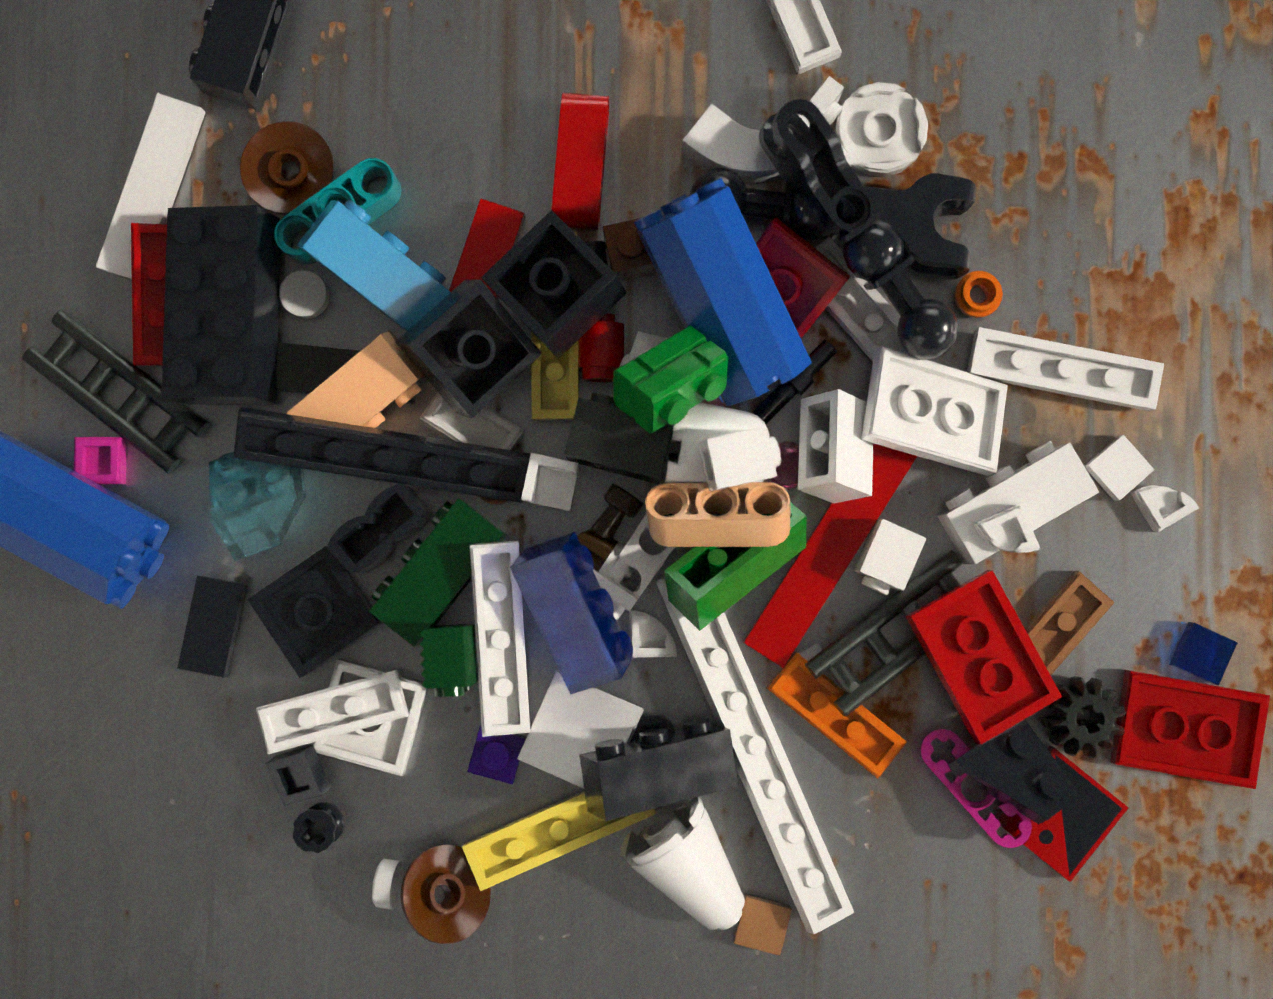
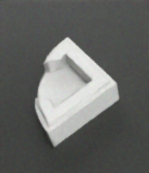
(1162, 505)
(1008, 531)
(650, 636)

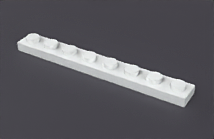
(764, 770)

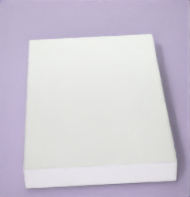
(934, 411)

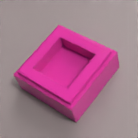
(101, 459)

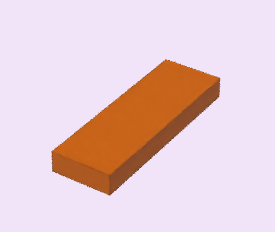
(858, 734)

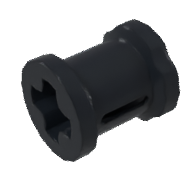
(324, 839)

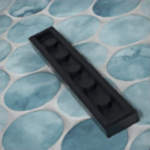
(380, 454)

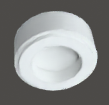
(304, 294)
(387, 884)

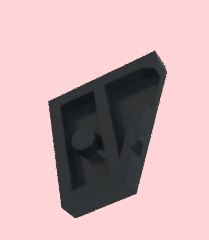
(1019, 772)

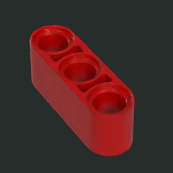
(580, 159)

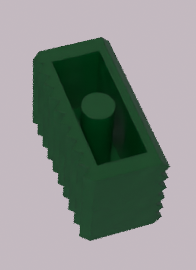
(449, 659)

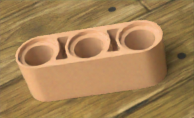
(738, 527)

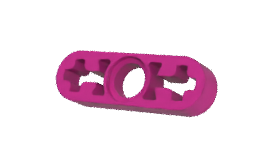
(990, 823)

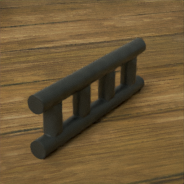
(86, 392)
(869, 631)

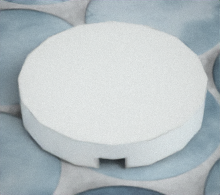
(881, 129)

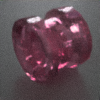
(786, 475)

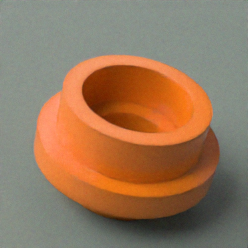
(985, 282)

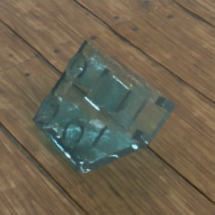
(253, 503)

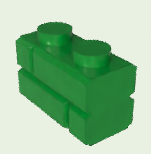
(670, 379)

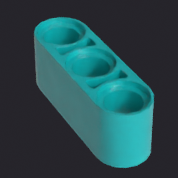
(350, 186)

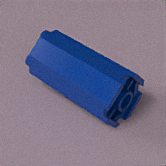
(724, 288)
(75, 526)

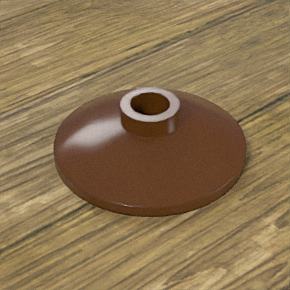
(275, 150)
(463, 902)

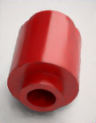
(601, 350)

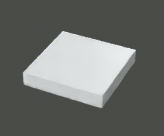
(573, 725)
(382, 745)

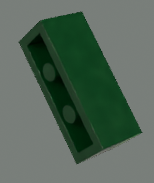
(433, 571)

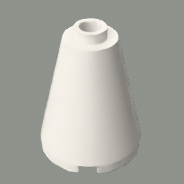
(687, 863)

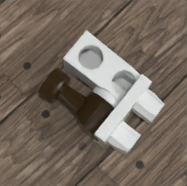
(621, 568)

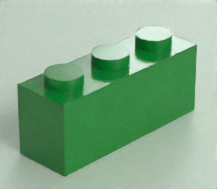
(715, 578)

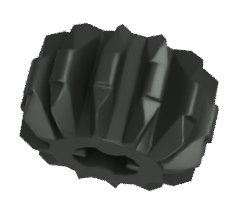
(1097, 728)

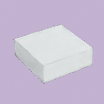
(1119, 468)

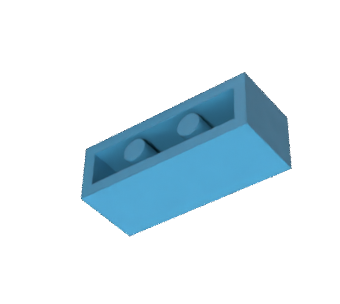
(373, 264)

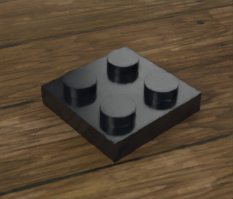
(314, 611)

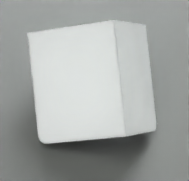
(550, 482)

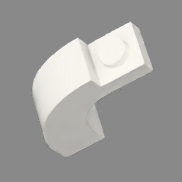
(724, 143)

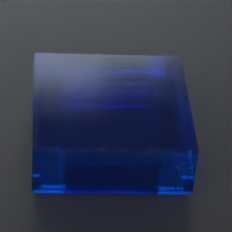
(1203, 653)

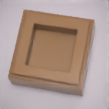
(762, 924)

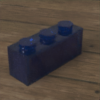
(573, 612)

